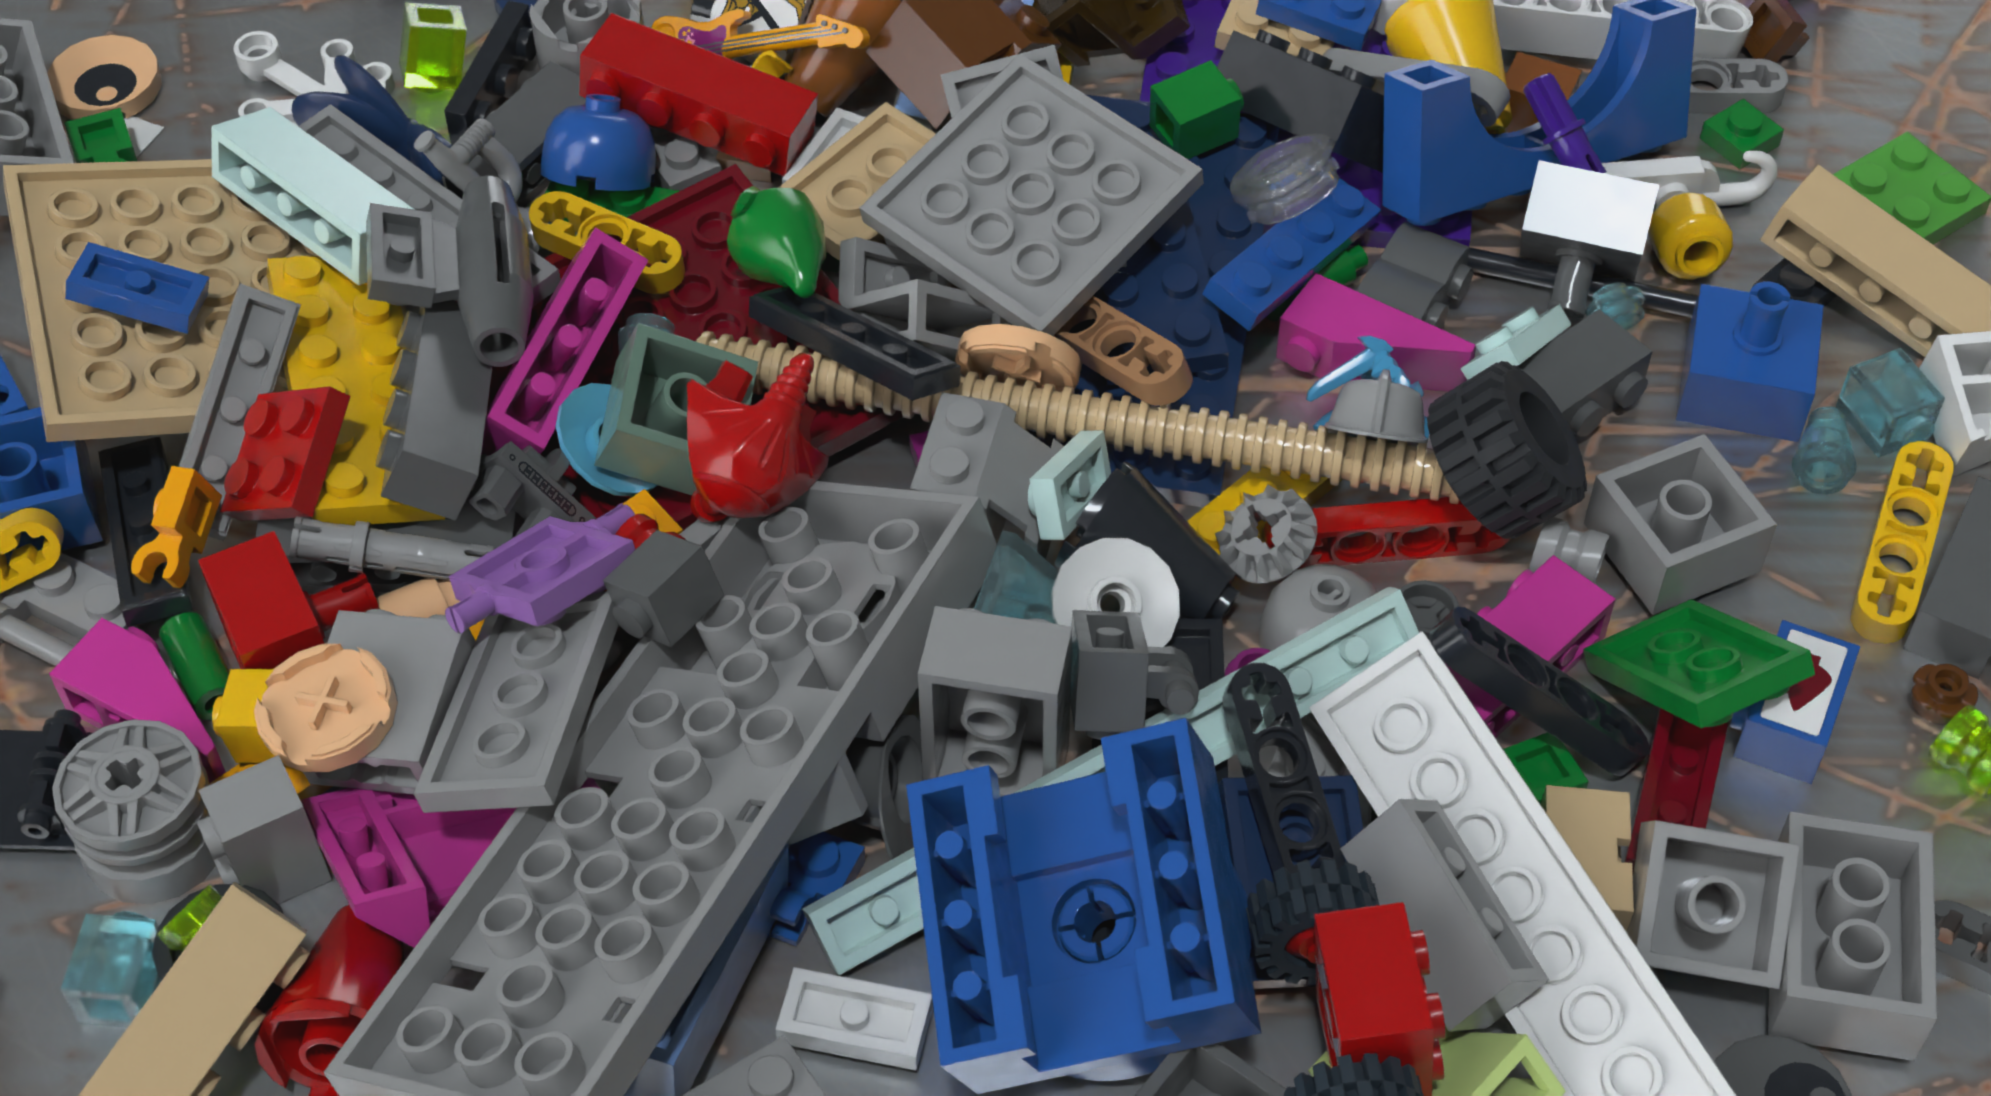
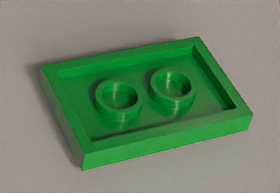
(1699, 663)

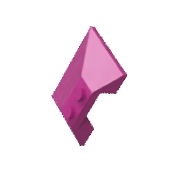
(397, 860)

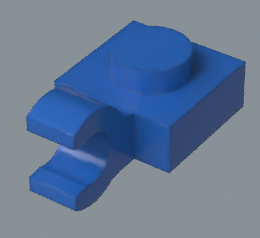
(815, 870)

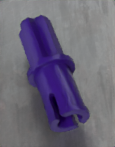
(1561, 125)

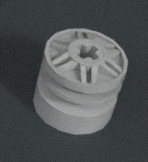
(134, 810)

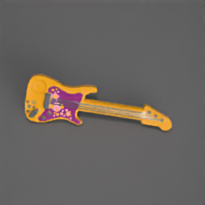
(722, 38)

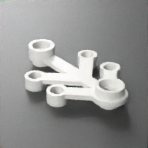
(261, 60)

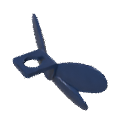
(373, 110)

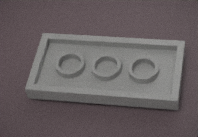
(518, 711)

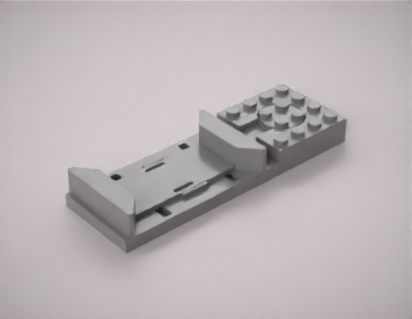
(722, 755)

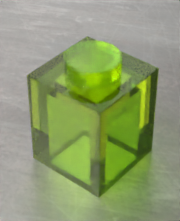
(432, 47)

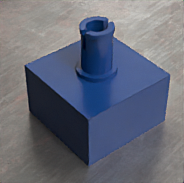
(1751, 361)

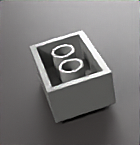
(994, 696)
(1858, 939)

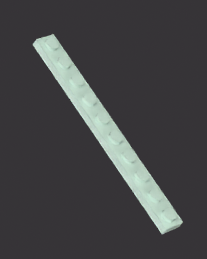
(886, 901)

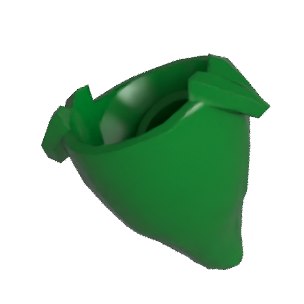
(778, 238)

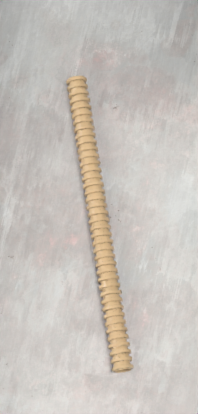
(1130, 424)

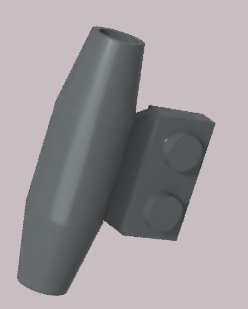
(478, 263)

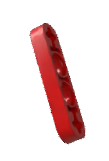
(1450, 532)

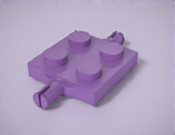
(540, 571)

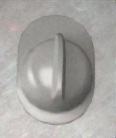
(1379, 411)

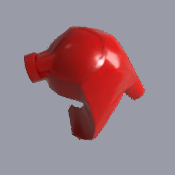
(755, 455)

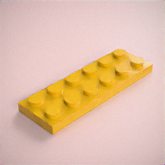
(351, 346)

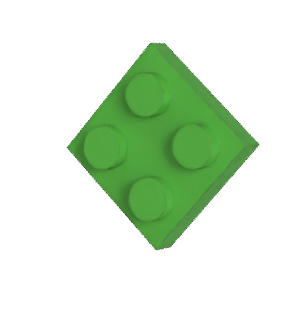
(1917, 188)

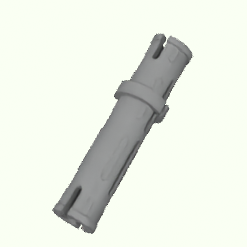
(381, 550)

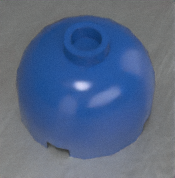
(599, 146)

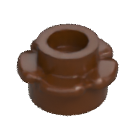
(1939, 704)

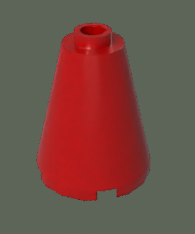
(326, 1001)

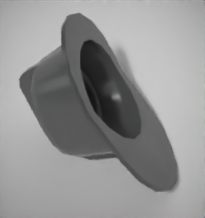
(883, 773)

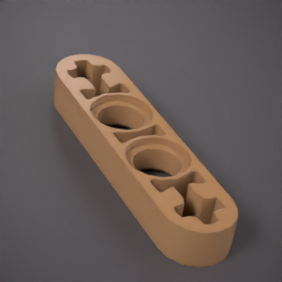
(1129, 370)

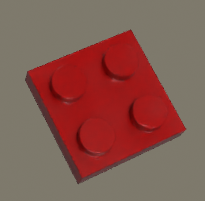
(284, 454)

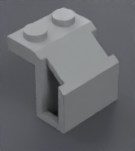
(905, 295)
(985, 454)

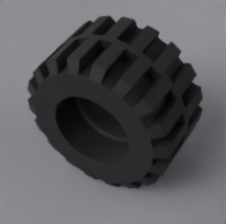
(1506, 450)

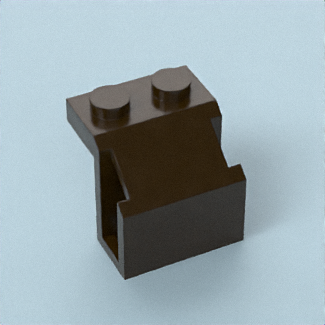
(1113, 26)

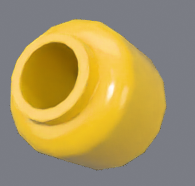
(1690, 236)

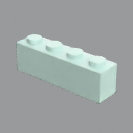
(299, 186)

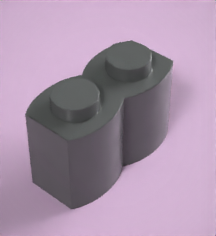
(1419, 274)

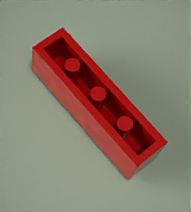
(699, 94)

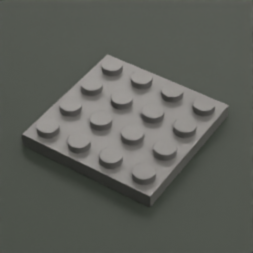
(1032, 197)

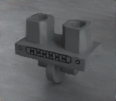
(528, 485)

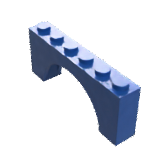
(1447, 162)

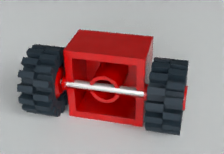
(1366, 976)

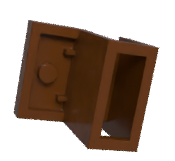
(951, 35)

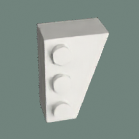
(1962, 373)

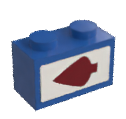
(1795, 728)

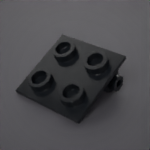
(26, 780)

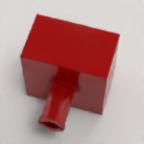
(264, 604)

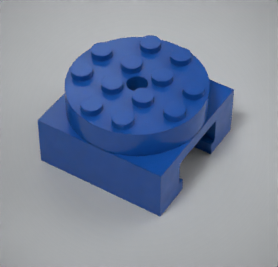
(1031, 875)

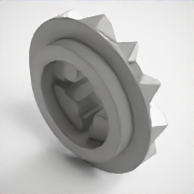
(1292, 531)

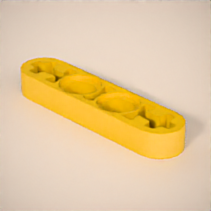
(1899, 539)

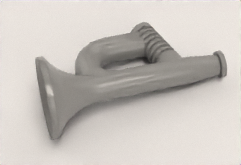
(476, 140)

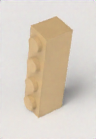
(1877, 263)
(204, 1002)

